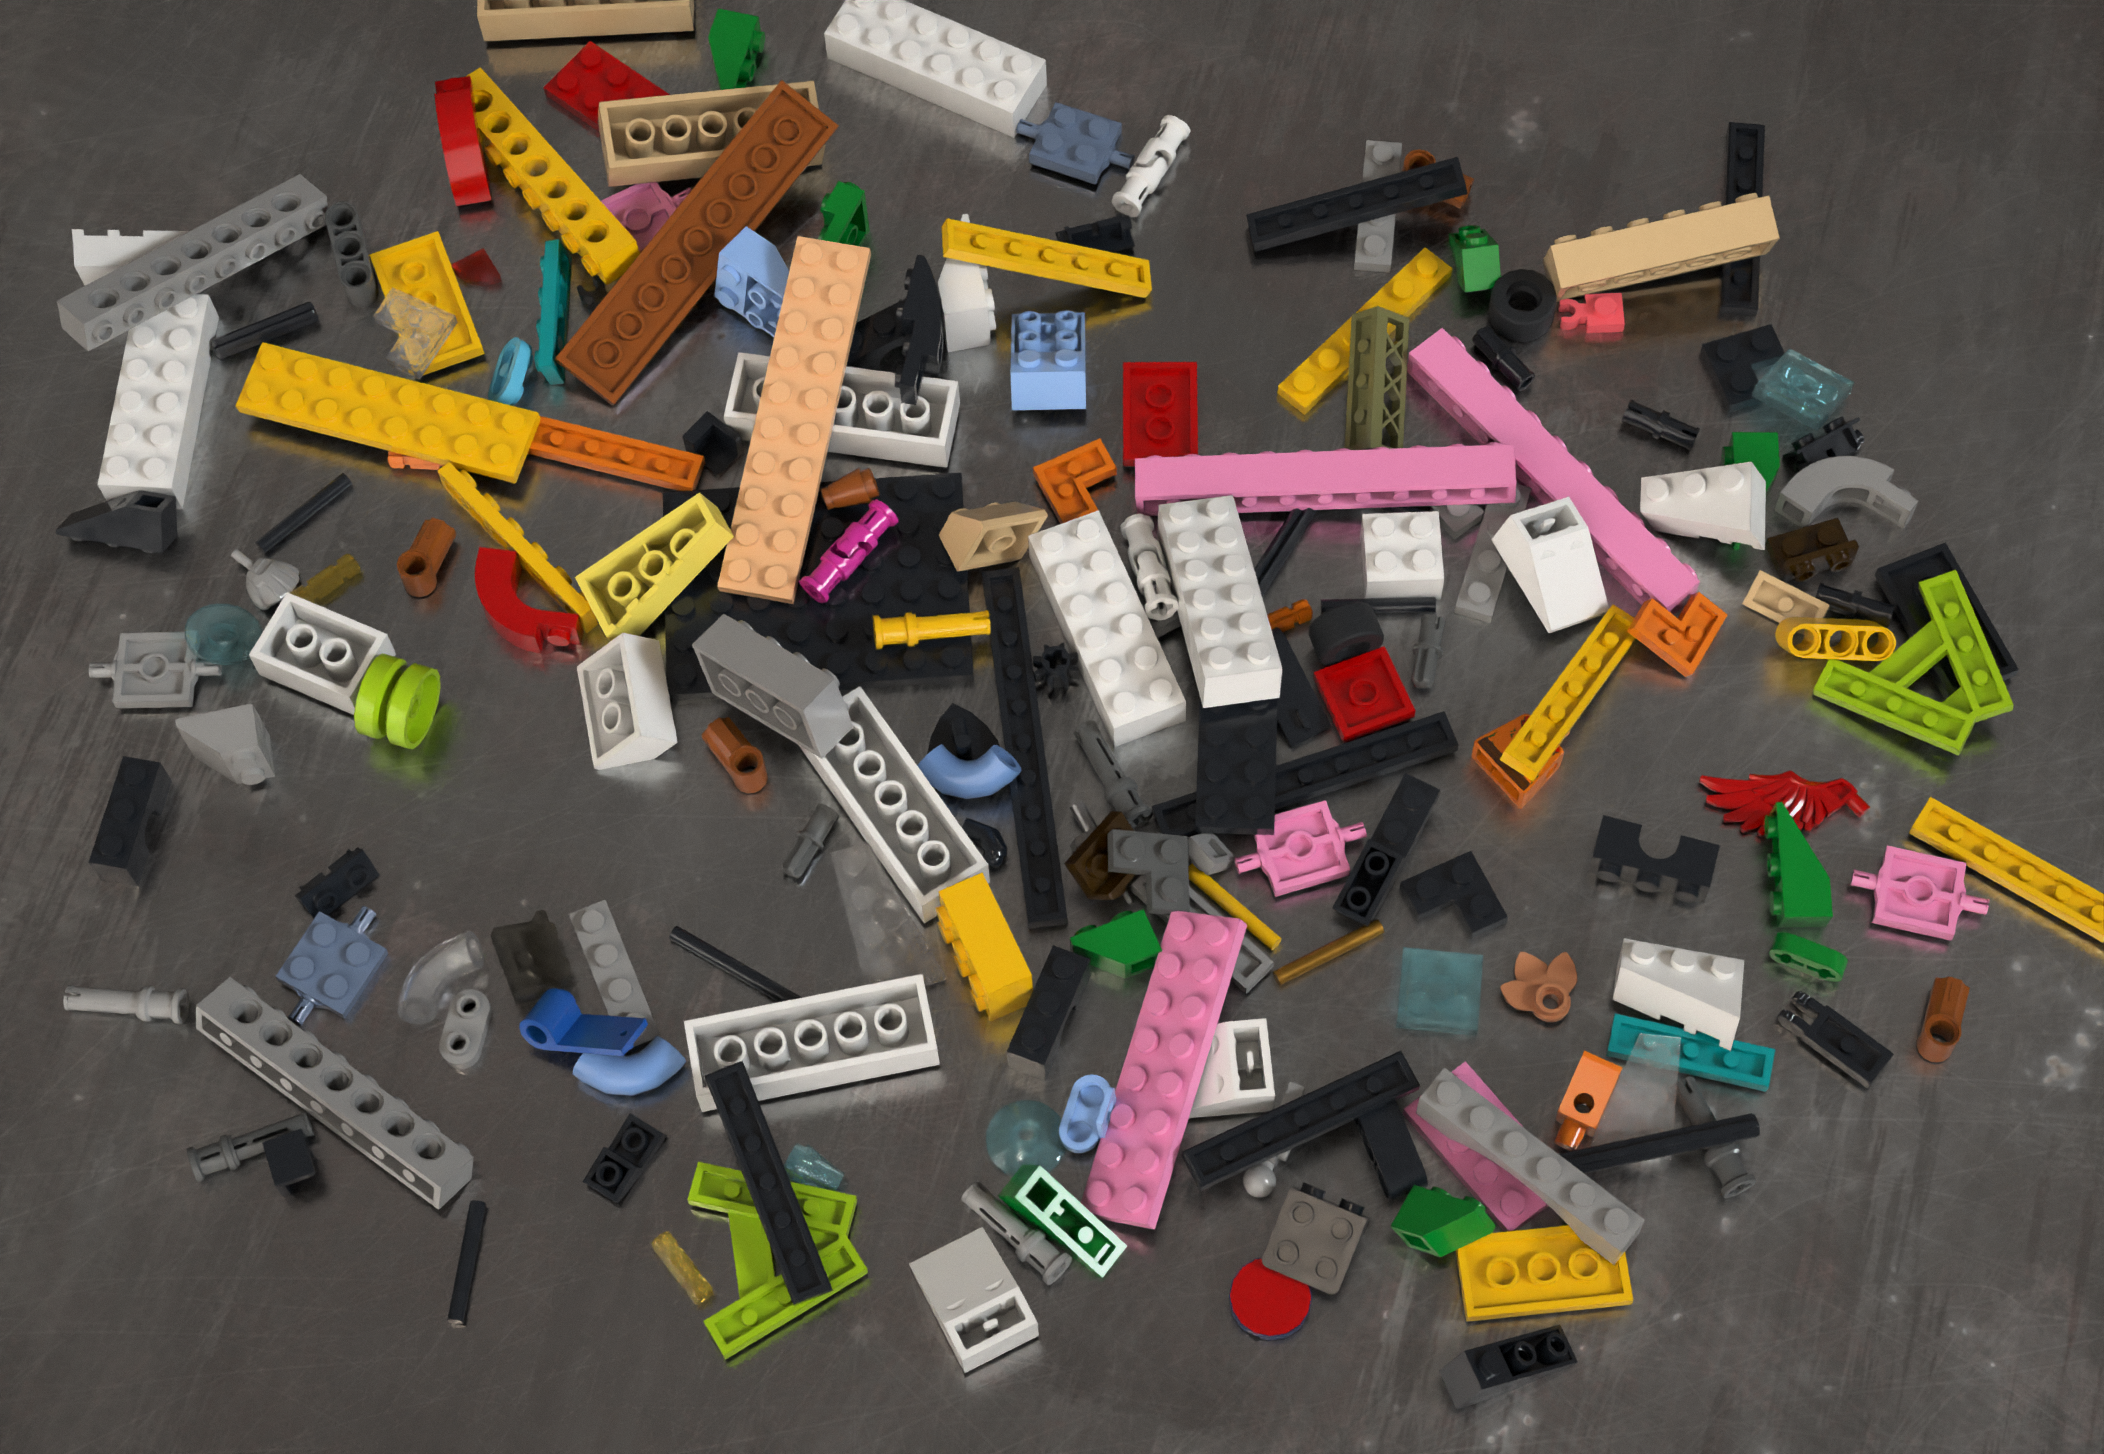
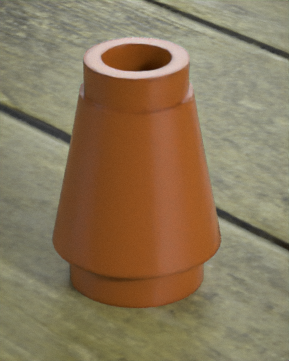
(852, 489)

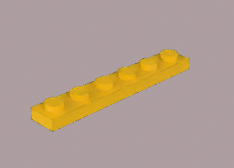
(1045, 258)
(1330, 361)
(510, 537)
(1570, 694)
(2011, 867)

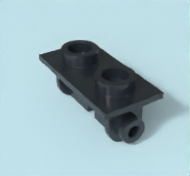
(1104, 235)
(1838, 438)
(346, 878)

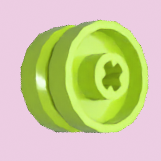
(397, 701)

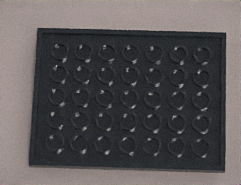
(899, 576)

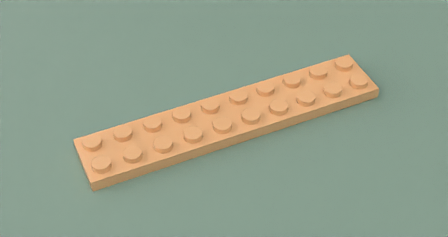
(794, 420)

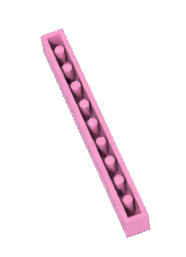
(1544, 464)
(1332, 478)

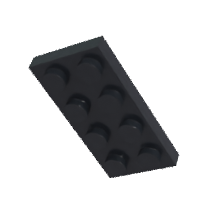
(1901, 587)
(1237, 768)

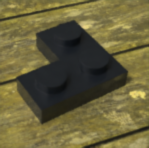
(1734, 361)
(1458, 884)

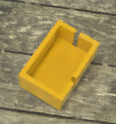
(984, 947)

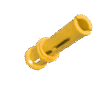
(912, 628)

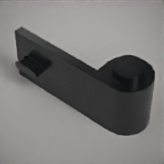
(1297, 702)

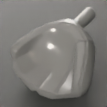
(267, 579)

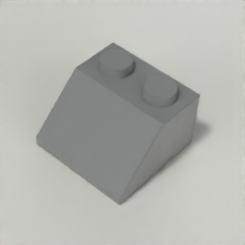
(230, 743)

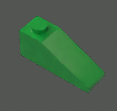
(1065, 1221)

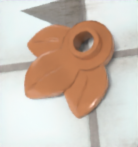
(1539, 982)

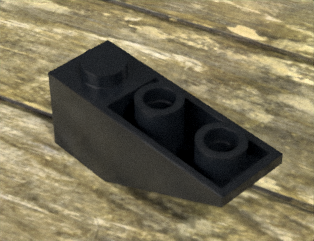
(133, 520)
(1506, 1365)

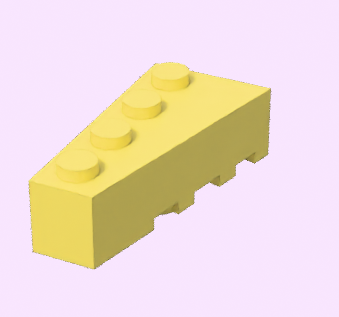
(653, 567)

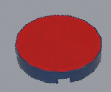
(1268, 1301)

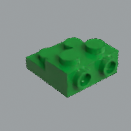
(845, 215)

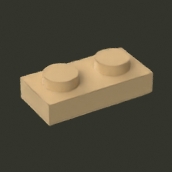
(1782, 600)

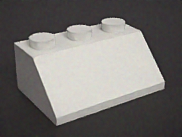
(626, 702)

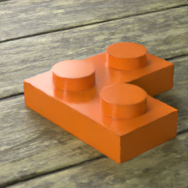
(1068, 476)
(1680, 639)

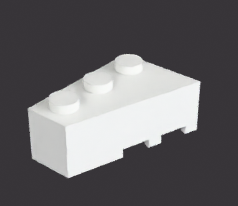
(103, 254)
(1708, 503)
(1682, 985)

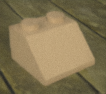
(990, 534)

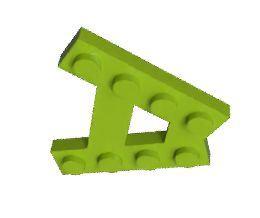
(1884, 691)
(762, 1295)

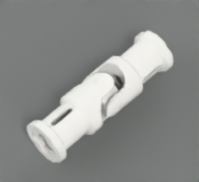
(1151, 166)
(1149, 566)

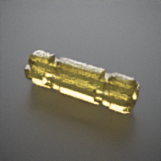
(328, 579)
(682, 1268)

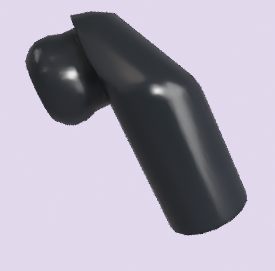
(990, 840)

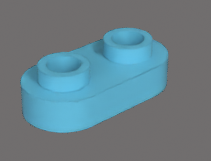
(510, 372)

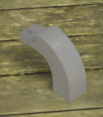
(1844, 480)

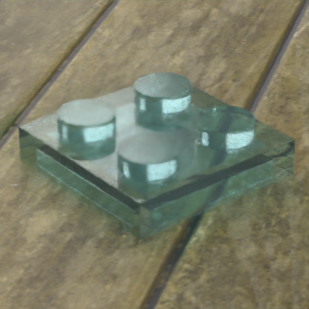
(1803, 389)
(1439, 991)

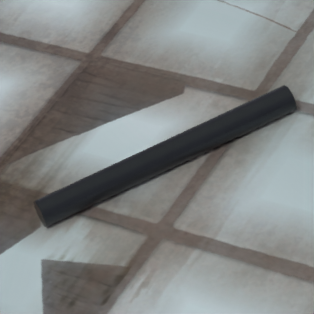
(731, 965)

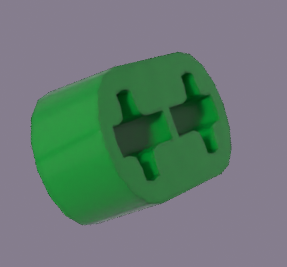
(1808, 957)

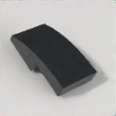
(625, 1159)

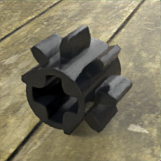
(1046, 667)

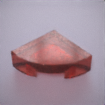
(477, 269)

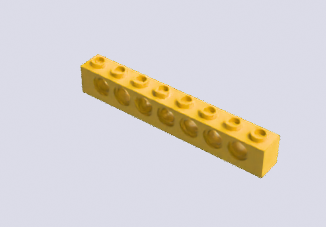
(551, 184)

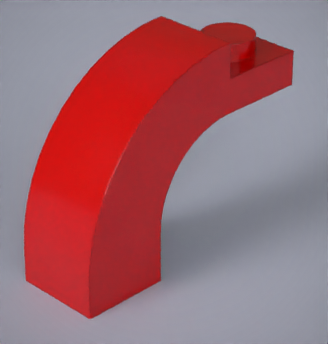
(461, 141)
(521, 625)

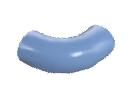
(972, 777)
(630, 1073)

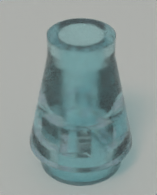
(812, 1169)

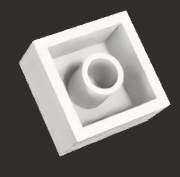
(1402, 555)

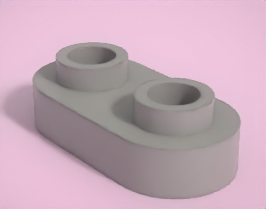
(464, 1026)

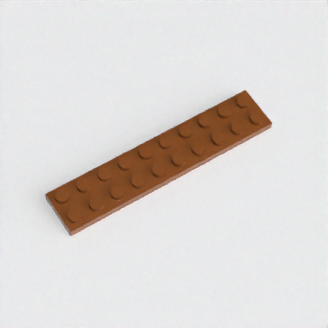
(684, 253)

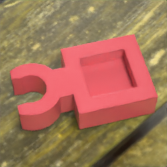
(1598, 312)

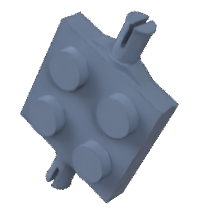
(1075, 143)
(331, 965)

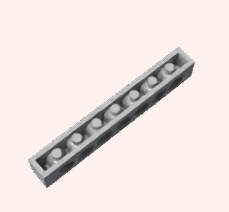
(192, 262)
(435, 1179)

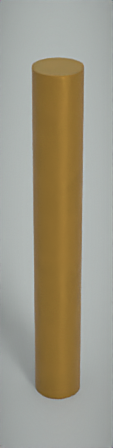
(1328, 952)

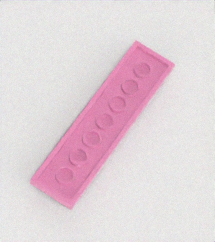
(1163, 1068)

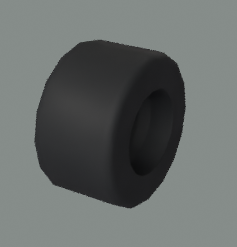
(1527, 286)
(1345, 633)

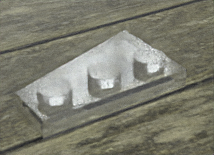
(1644, 1093)

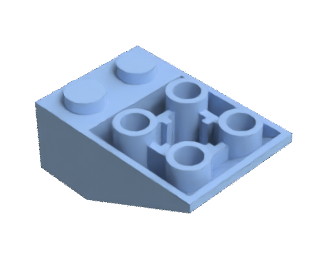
(752, 279)
(1048, 361)

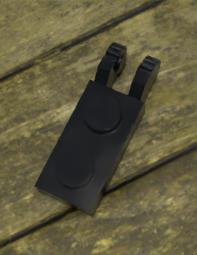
(1837, 1039)

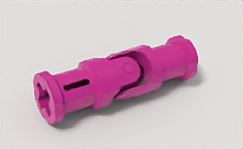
(849, 551)

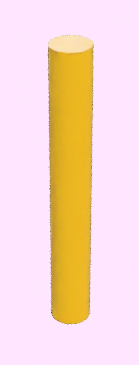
(1233, 907)

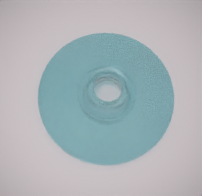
(224, 623)
(1010, 1151)

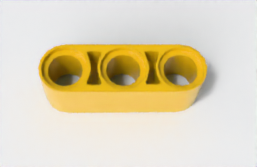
(1852, 643)

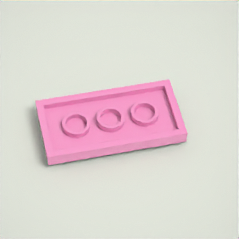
(1500, 1192)

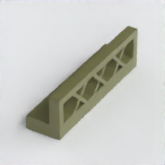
(1370, 379)

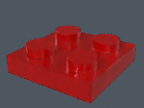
(1364, 694)

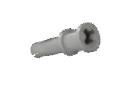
(145, 1003)
(1029, 1243)

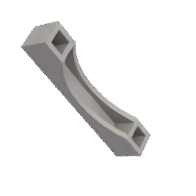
(1581, 1202)

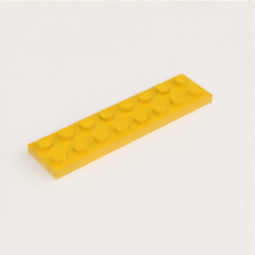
(388, 412)

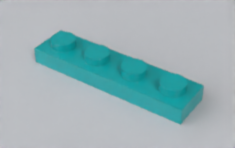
(554, 304)
(1700, 1054)

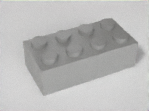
(773, 685)

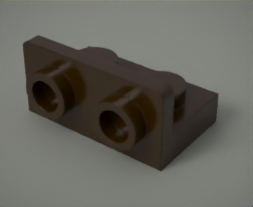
(1811, 550)
(1090, 862)

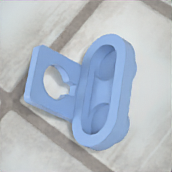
(1087, 1113)

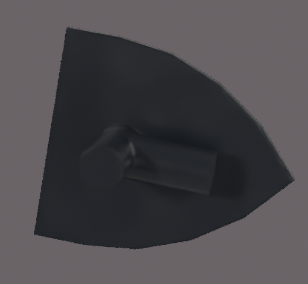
(962, 734)

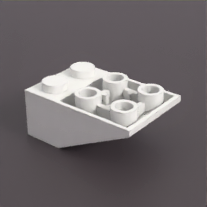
(965, 304)
(1554, 563)
(1236, 1071)
(975, 1299)

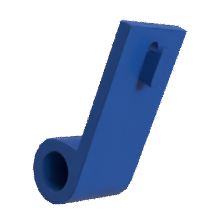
(559, 1026)

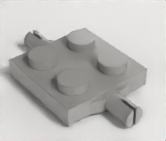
(153, 671)

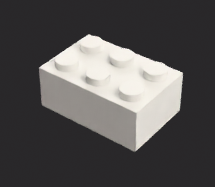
(318, 651)

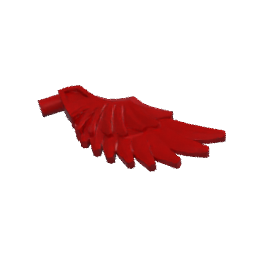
(1804, 799)

